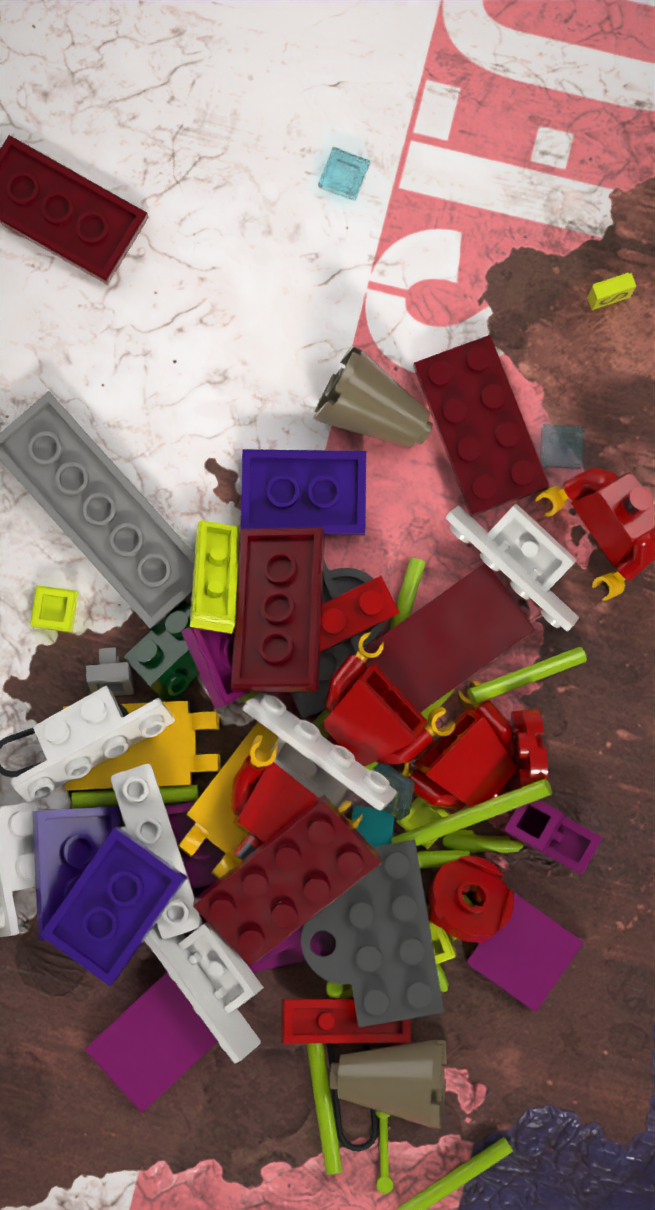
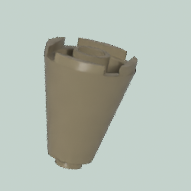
(372, 403)
(396, 1080)

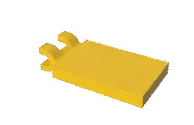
(169, 753)
(213, 808)

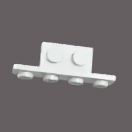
(524, 554)
(85, 738)
(315, 760)
(149, 824)
(16, 860)
(213, 982)

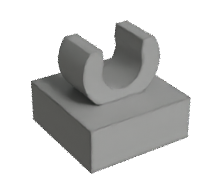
(110, 673)

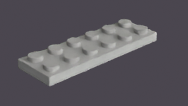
(99, 509)

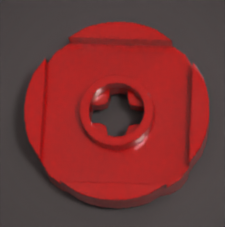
(529, 754)
(458, 918)

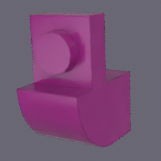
(554, 835)

